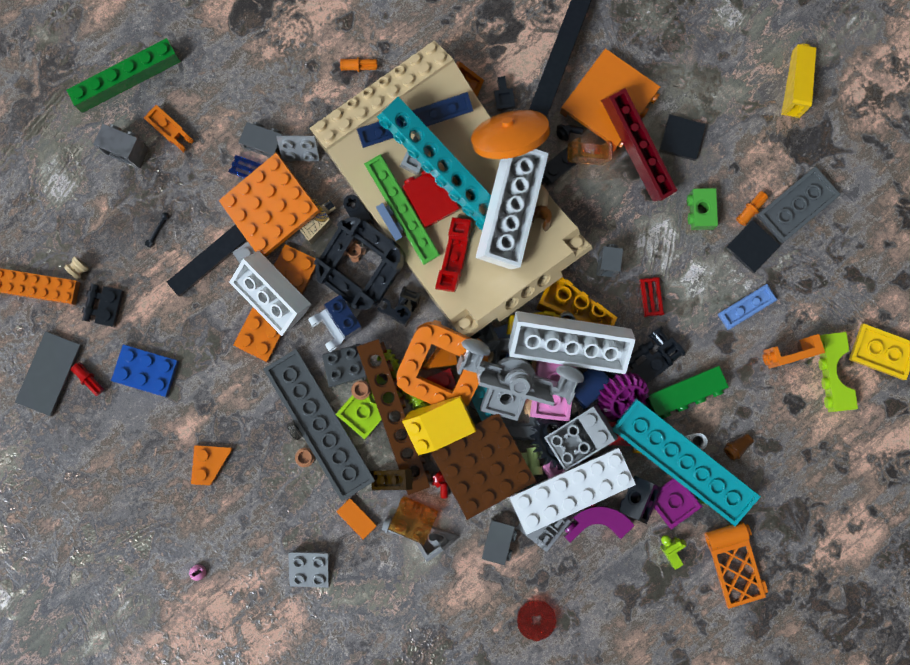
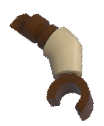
(541, 209)

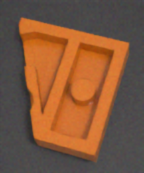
(208, 463)

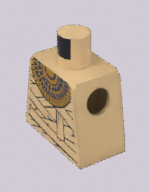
(318, 224)

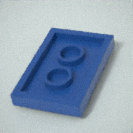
(145, 371)

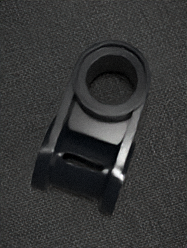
(359, 211)

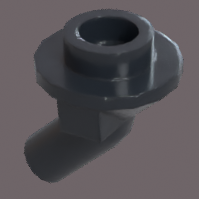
(564, 131)

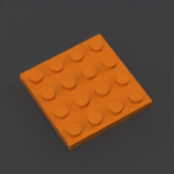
(269, 205)

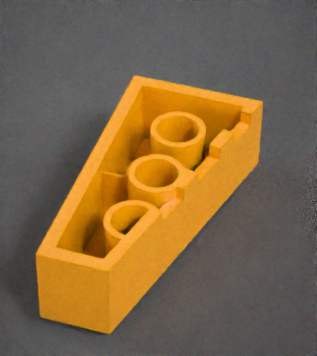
(565, 297)

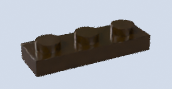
(392, 480)

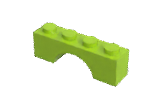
(837, 394)

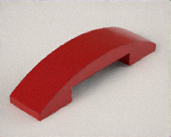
(455, 255)

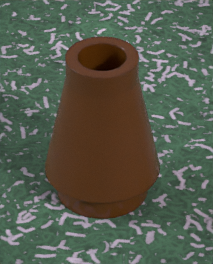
(737, 447)

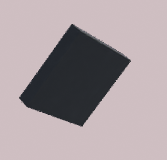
(682, 137)
(752, 246)

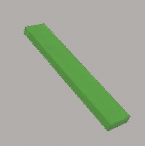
(402, 209)

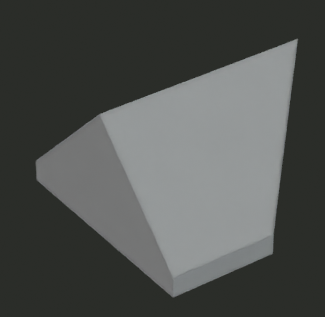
(436, 543)

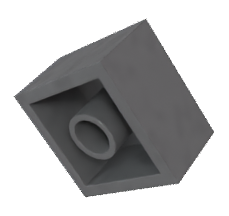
(121, 145)

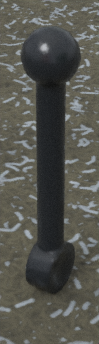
(149, 243)

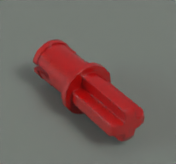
(87, 378)

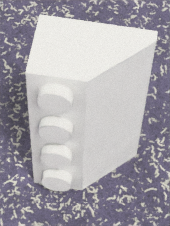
(269, 292)

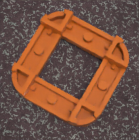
(424, 389)

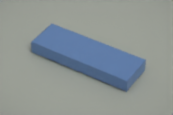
(747, 307)

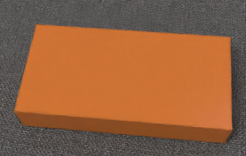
(356, 518)

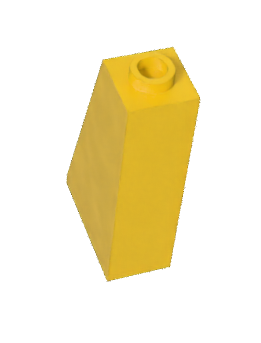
(800, 81)

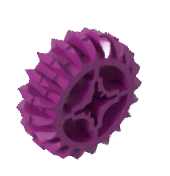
(621, 393)

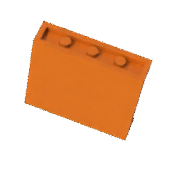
(603, 79)

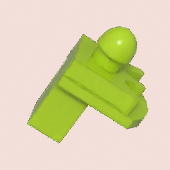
(671, 548)

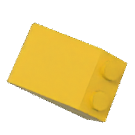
(438, 425)

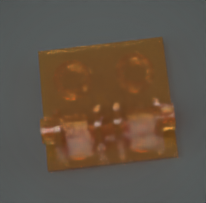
(413, 520)

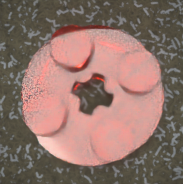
(536, 608)

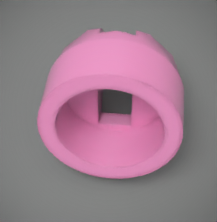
(201, 575)

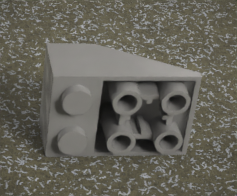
(581, 437)

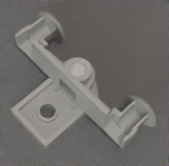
(515, 378)

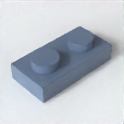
(386, 214)

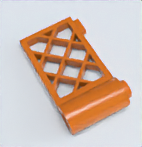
(729, 539)

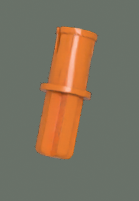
(358, 64)
(752, 208)

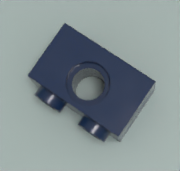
(342, 317)

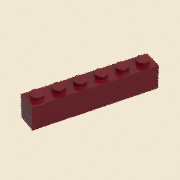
(639, 145)

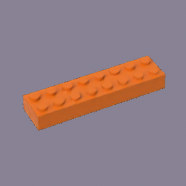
(39, 286)

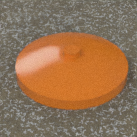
(510, 134)

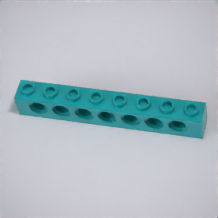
(439, 154)

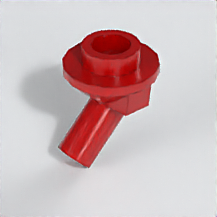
(439, 481)

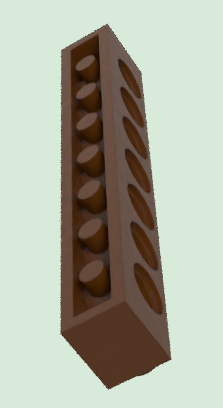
(366, 351)

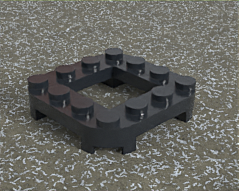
(337, 248)

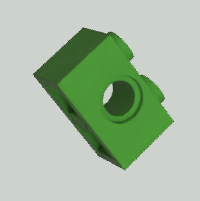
(708, 199)

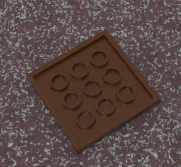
(483, 467)

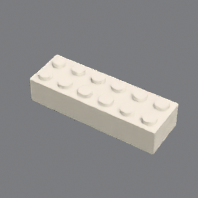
(511, 209)
(571, 342)
(572, 490)

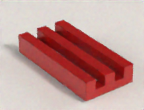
(660, 312)

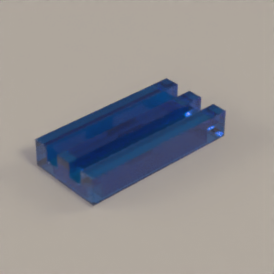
(235, 165)

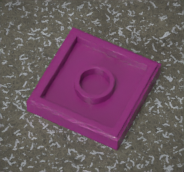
(676, 503)

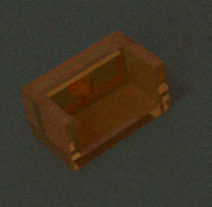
(589, 153)

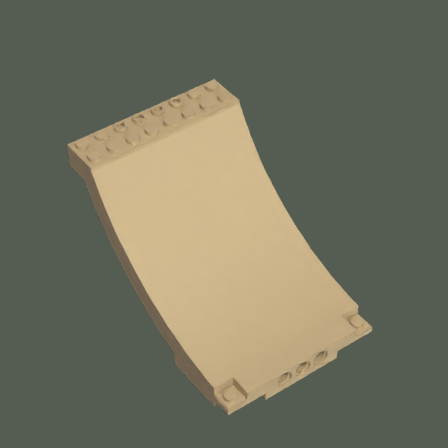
(483, 288)

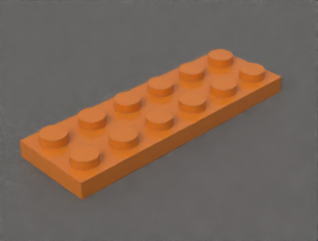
(257, 335)

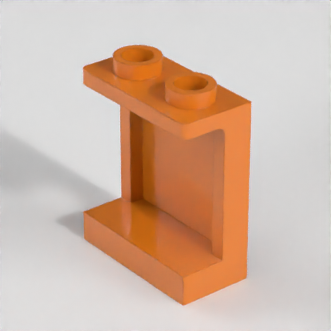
(811, 347)

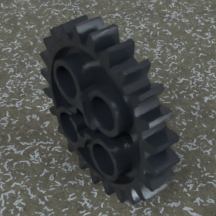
(540, 442)

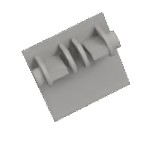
(298, 148)
(547, 535)
(308, 569)

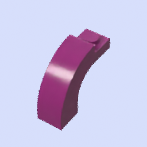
(614, 520)

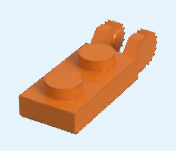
(167, 127)

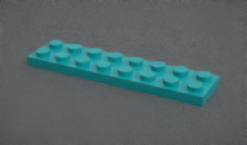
(685, 462)

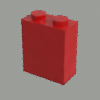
(428, 199)

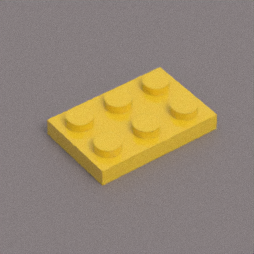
(882, 351)

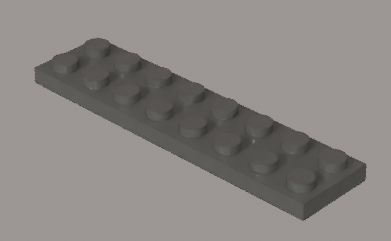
(319, 425)

